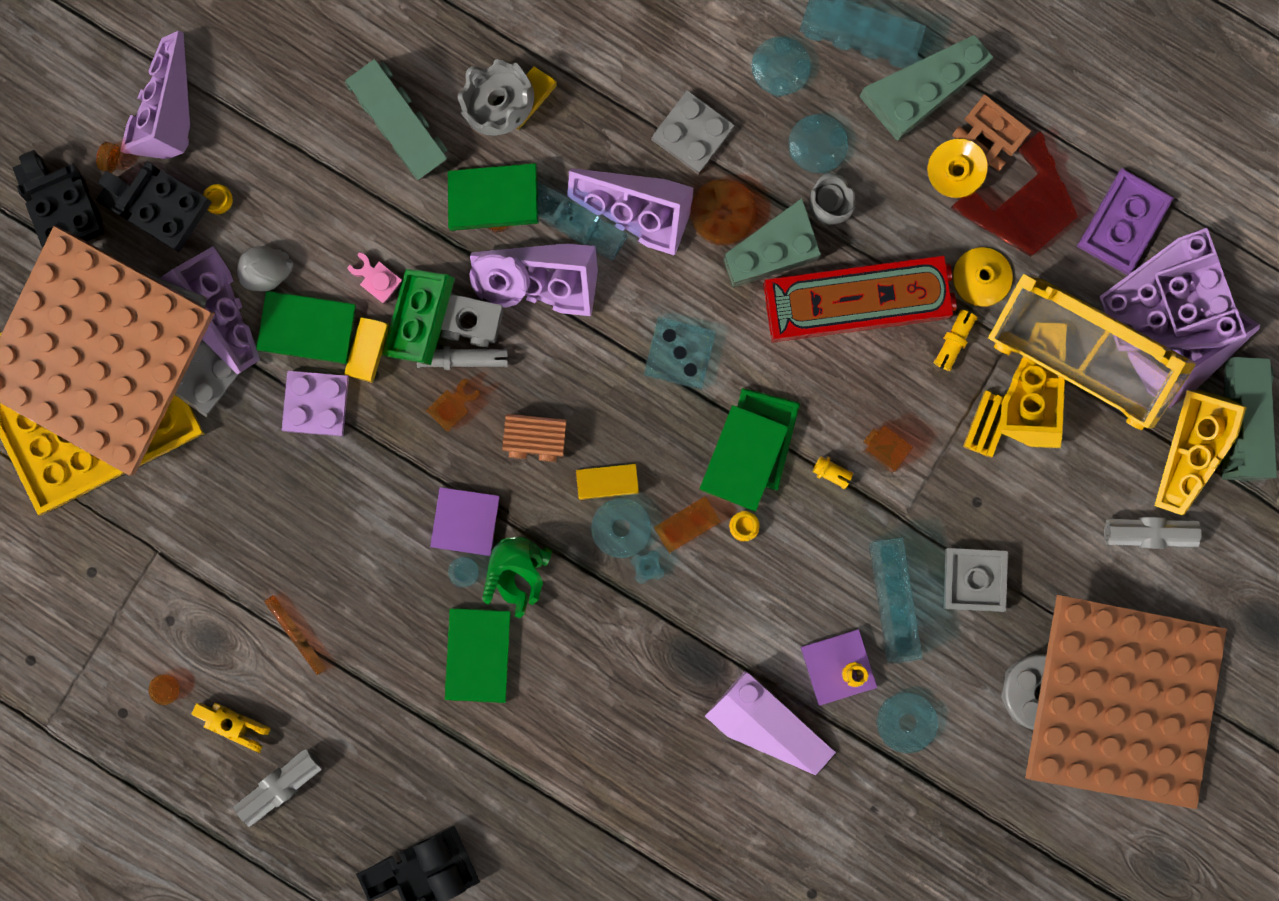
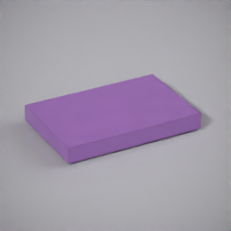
(1125, 221)

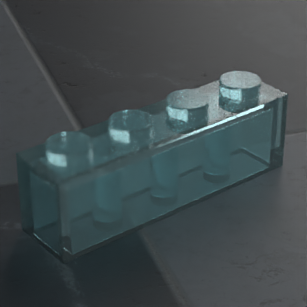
(863, 29)
(895, 600)

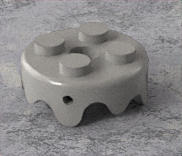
(485, 86)
(1019, 689)

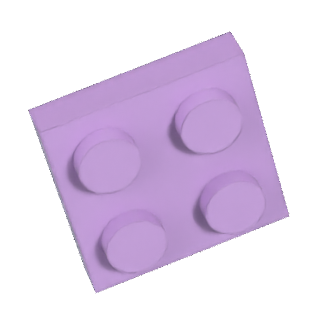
(315, 403)

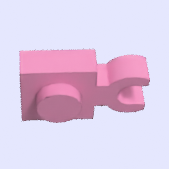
(378, 280)

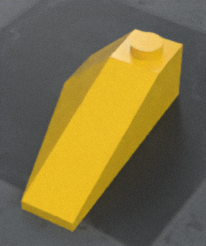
(1034, 406)
(1201, 440)

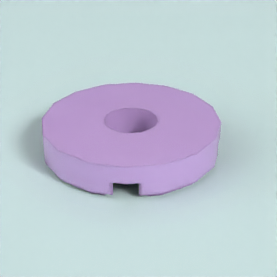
(509, 268)

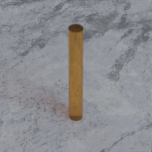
(295, 635)

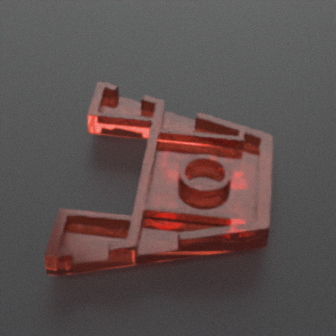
(1033, 212)

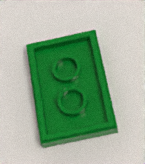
(493, 197)
(418, 316)
(306, 327)
(777, 410)
(743, 458)
(477, 655)

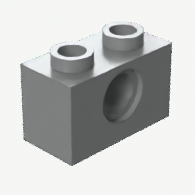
(488, 320)

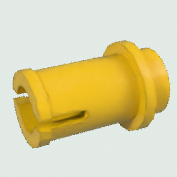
(831, 472)

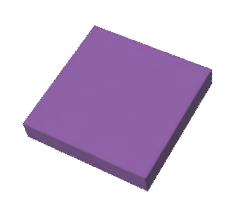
(465, 521)
(828, 658)

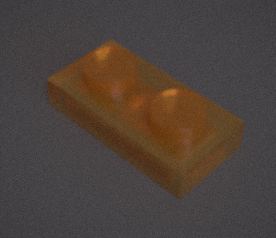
(687, 524)

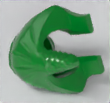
(513, 557)

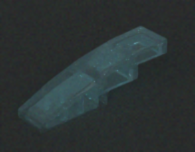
(578, 223)

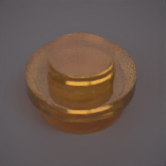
(164, 689)

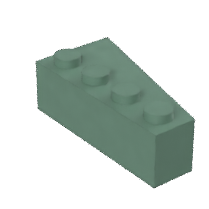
(921, 88)
(396, 119)
(1253, 452)

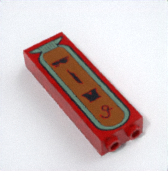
(859, 299)

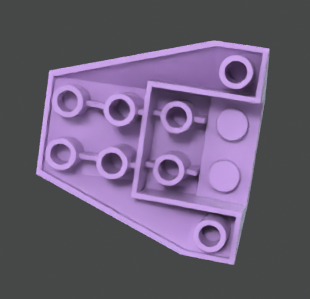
(1179, 297)

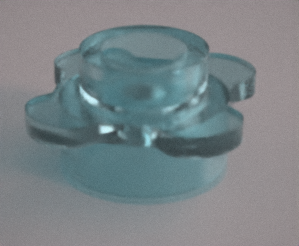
(639, 563)

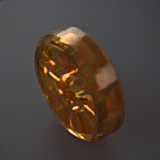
(712, 197)

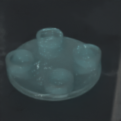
(781, 66)
(818, 143)

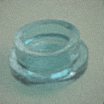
(463, 572)

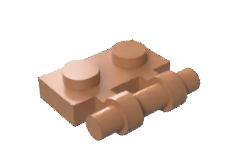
(997, 126)

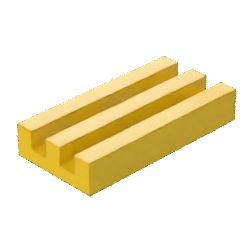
(997, 400)

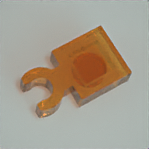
(450, 409)

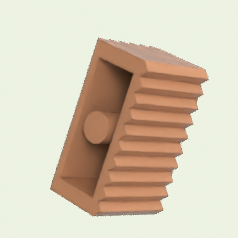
(534, 437)

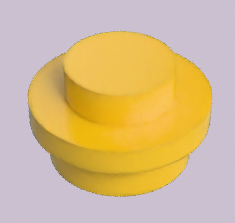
(220, 197)
(744, 526)

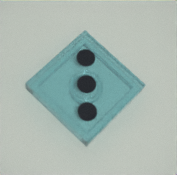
(679, 353)

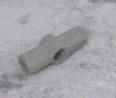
(1152, 533)
(278, 787)

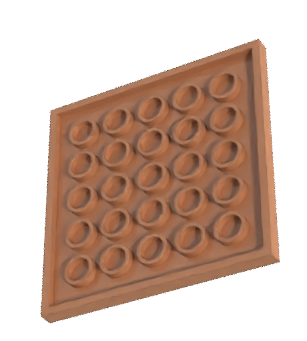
(97, 350)
(1126, 702)

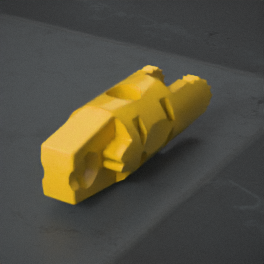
(216, 721)

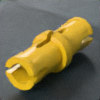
(955, 340)
(862, 674)

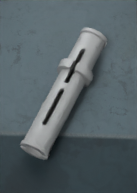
(467, 358)

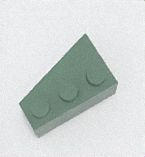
(774, 248)

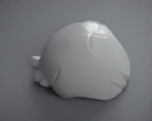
(832, 199)
(263, 268)

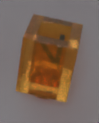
(886, 448)

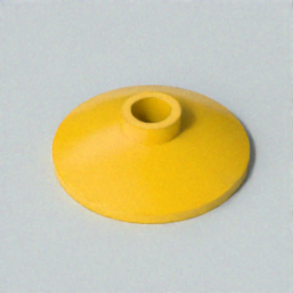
(952, 155)
(972, 287)

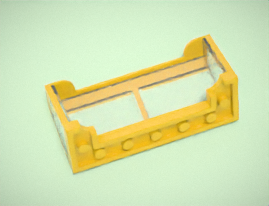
(1091, 350)

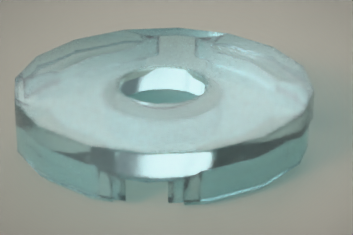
(639, 528)
(925, 722)

